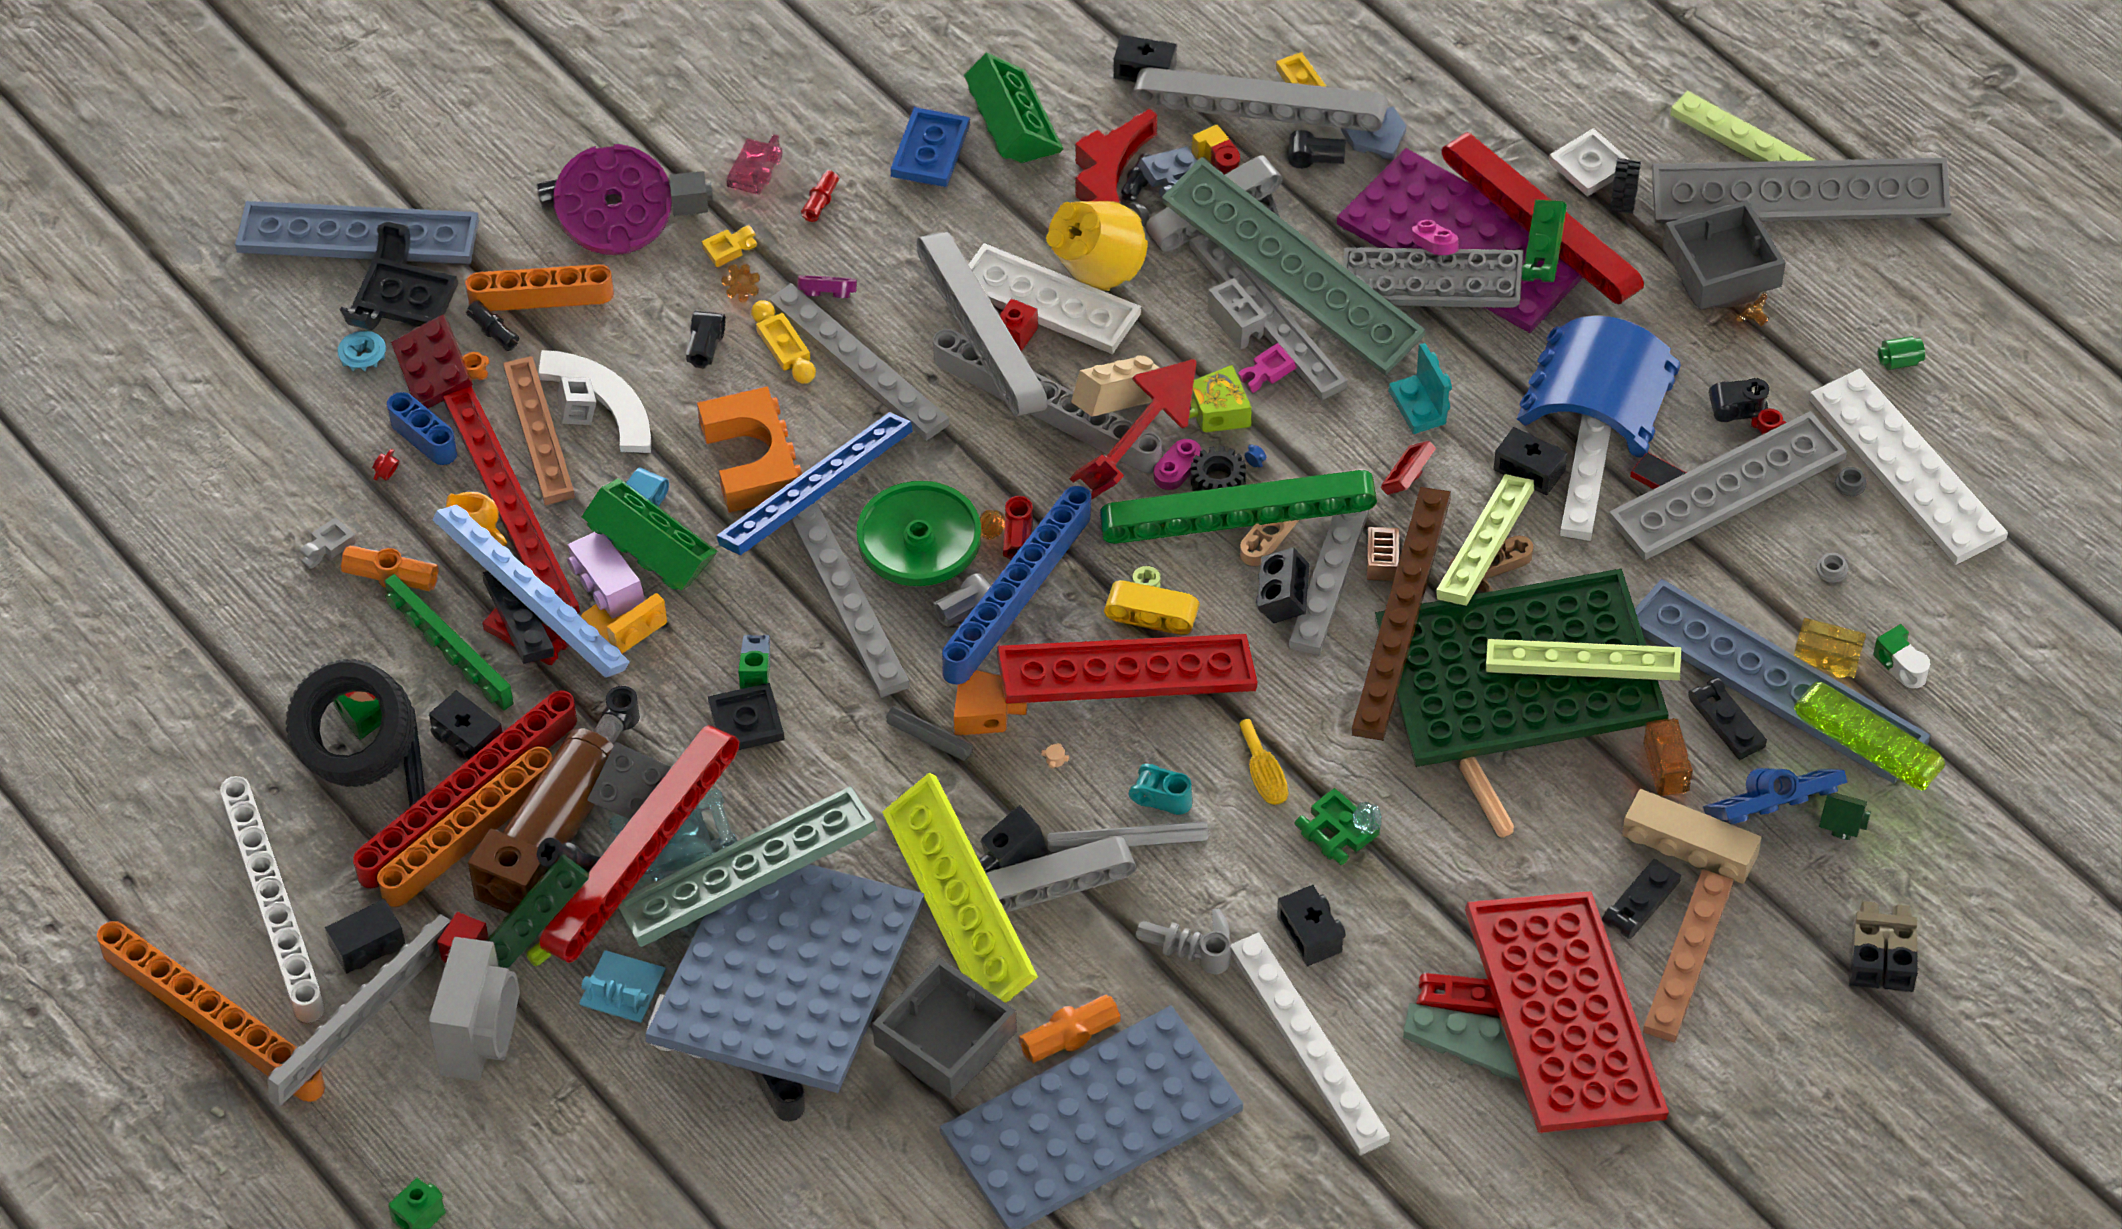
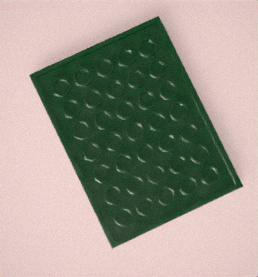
(1464, 712)

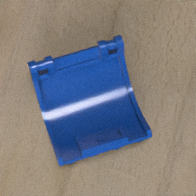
(1605, 372)

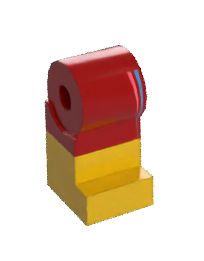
(1216, 148)

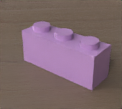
(605, 574)

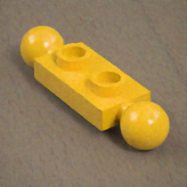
(783, 342)

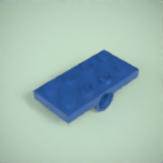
(1773, 787)

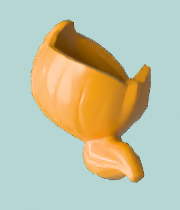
(481, 510)

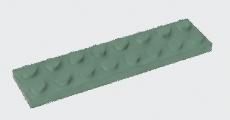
(746, 866)

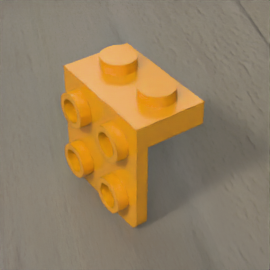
(631, 626)

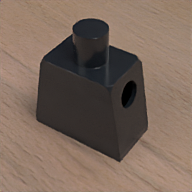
(1012, 841)

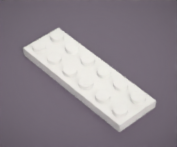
(1060, 300)

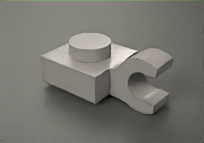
(328, 540)

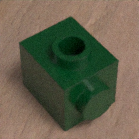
(1844, 816)

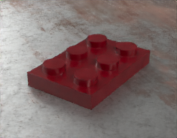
(431, 362)

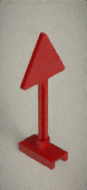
(1171, 392)

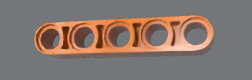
(541, 287)

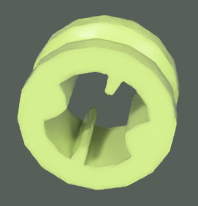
(1147, 572)

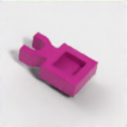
(1269, 366)

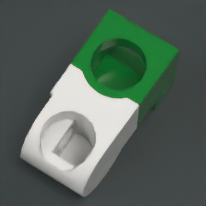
(1901, 658)

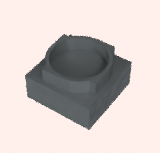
(1724, 256)
(945, 1028)

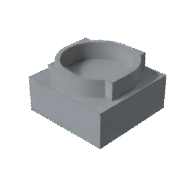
(473, 1010)

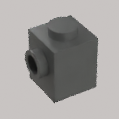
(690, 193)

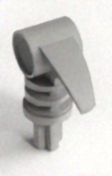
(1196, 945)

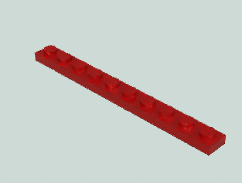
(506, 492)

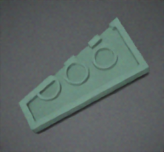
(1463, 1034)

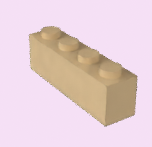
(1691, 836)

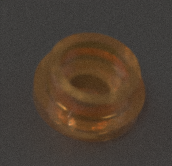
(992, 524)

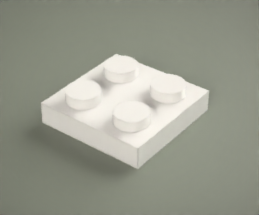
(1587, 161)

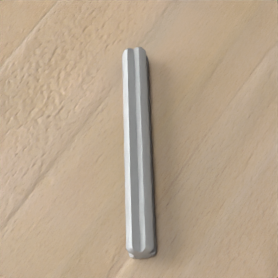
(1133, 835)

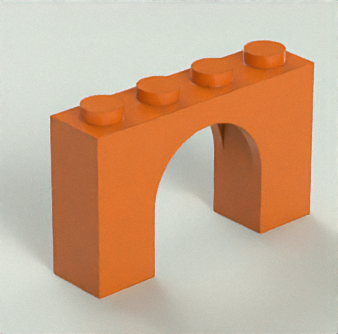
(755, 416)

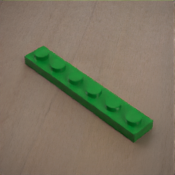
(454, 648)

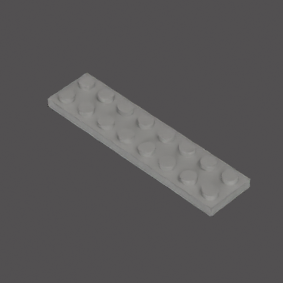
(1727, 485)

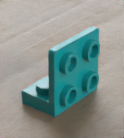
(1425, 396)

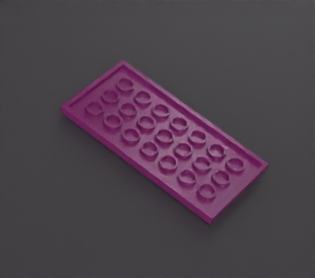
(1420, 190)

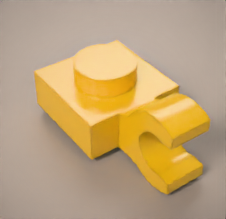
(727, 247)

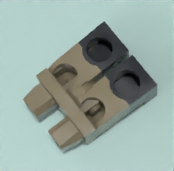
(1889, 936)

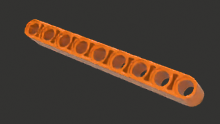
(196, 1003)

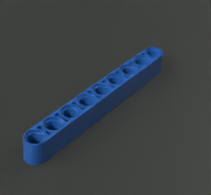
(1016, 585)

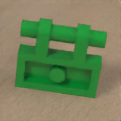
(1337, 815)

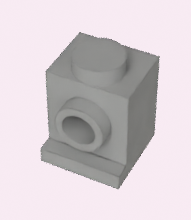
(576, 400)

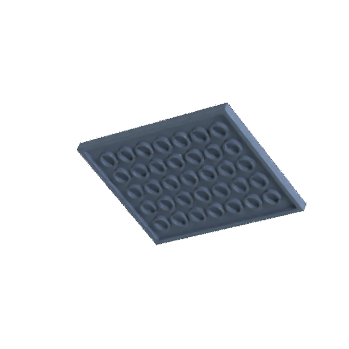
(789, 976)

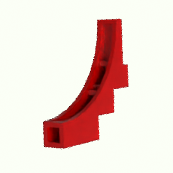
(1107, 155)

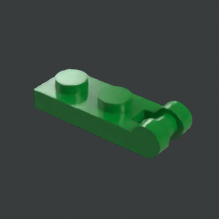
(1544, 240)

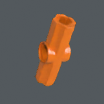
(385, 563)
(1069, 1028)

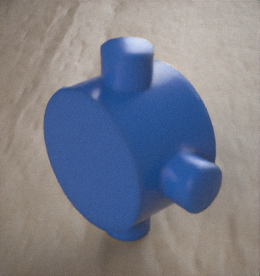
(1255, 456)

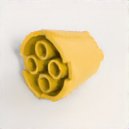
(1098, 242)

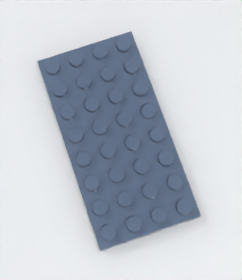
(1090, 1119)

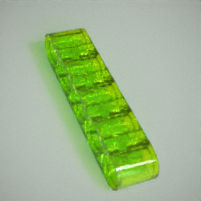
(1869, 735)

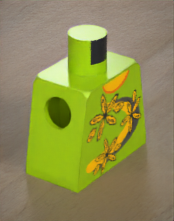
(1220, 402)

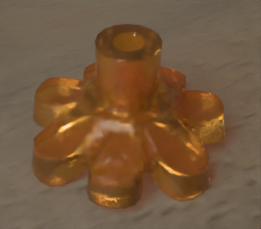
(741, 282)
(1755, 311)

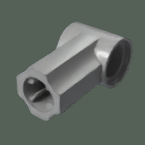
(961, 602)

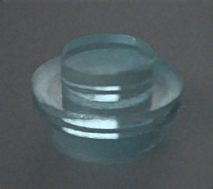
(1367, 817)

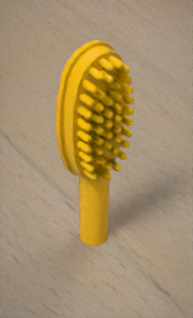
(1264, 768)

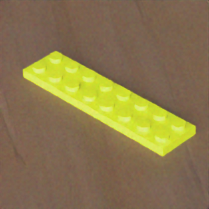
(958, 890)

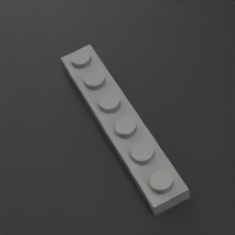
(1328, 582)

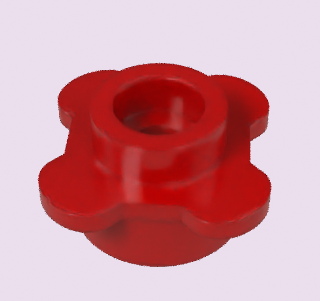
(1767, 420)
(385, 465)

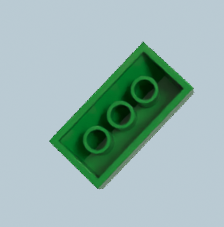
(1011, 110)
(648, 534)

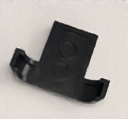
(398, 289)

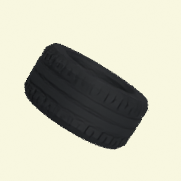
(322, 689)

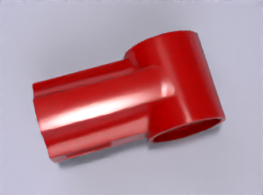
(1017, 527)

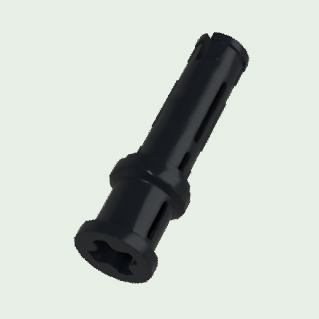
(551, 850)

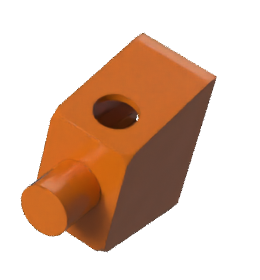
(982, 705)

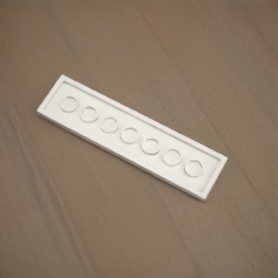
(1908, 466)

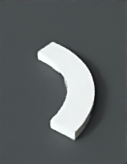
(609, 390)

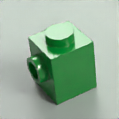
(417, 1206)

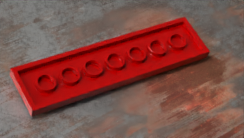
(1126, 668)

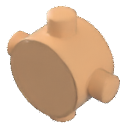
(1055, 755)

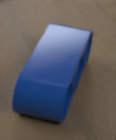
(422, 428)

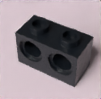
(1283, 585)

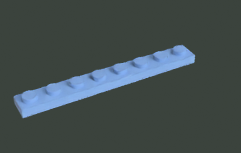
(531, 590)

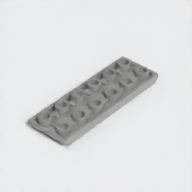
(1429, 279)

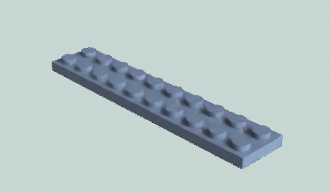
(1748, 662)

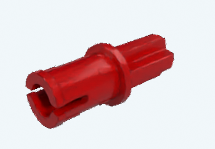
(820, 196)

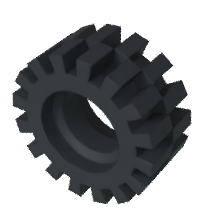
(1625, 185)
(1217, 461)

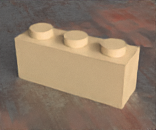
(1111, 386)

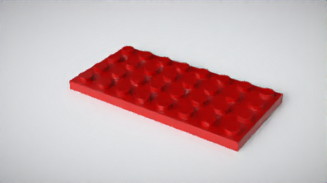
(1565, 1012)

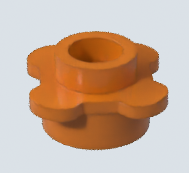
(476, 365)

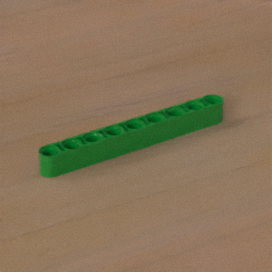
(1238, 506)

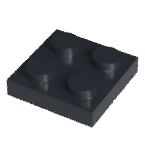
(748, 715)

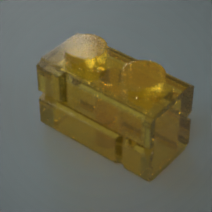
(1830, 647)

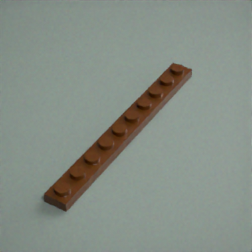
(1401, 614)

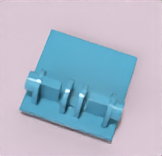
(621, 986)

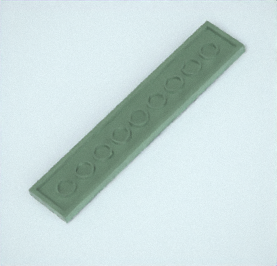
(1293, 266)

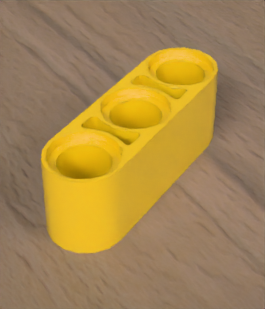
(1151, 607)

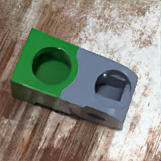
(754, 661)

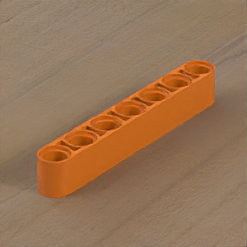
(451, 831)

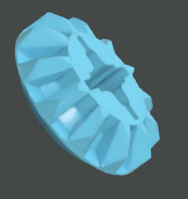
(358, 342)

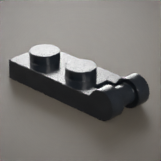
(1727, 719)
(1642, 898)

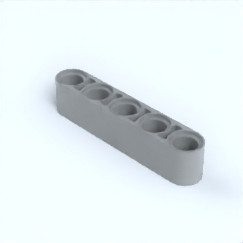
(1256, 177)
(1062, 873)

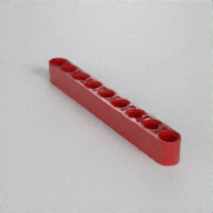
(1517, 197)
(537, 728)
(639, 843)

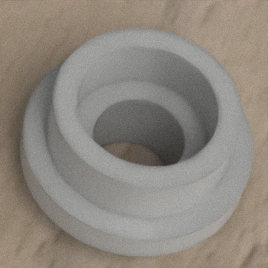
(1832, 561)

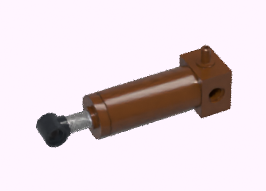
(556, 807)

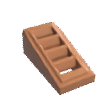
(1382, 569)

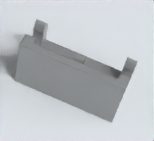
(1236, 312)

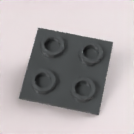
(626, 781)

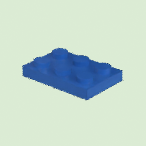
(930, 147)

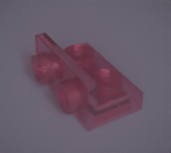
(755, 165)

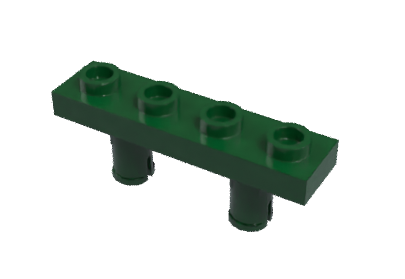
(537, 910)

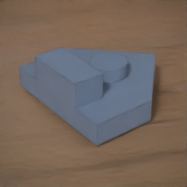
(1383, 141)

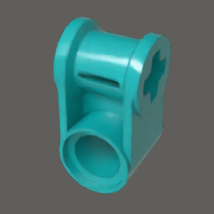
(1162, 790)

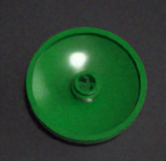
(919, 533)

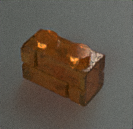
(1667, 757)

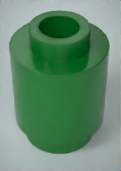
(1901, 352)

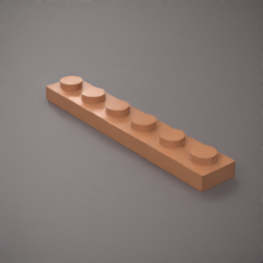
(538, 430)
(1688, 956)

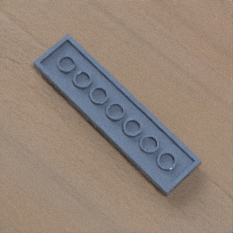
(353, 231)

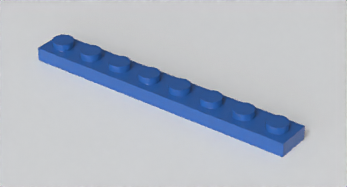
(814, 483)

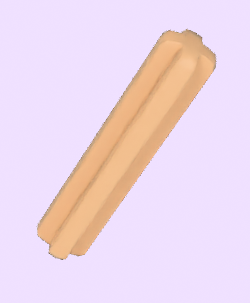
(1486, 797)

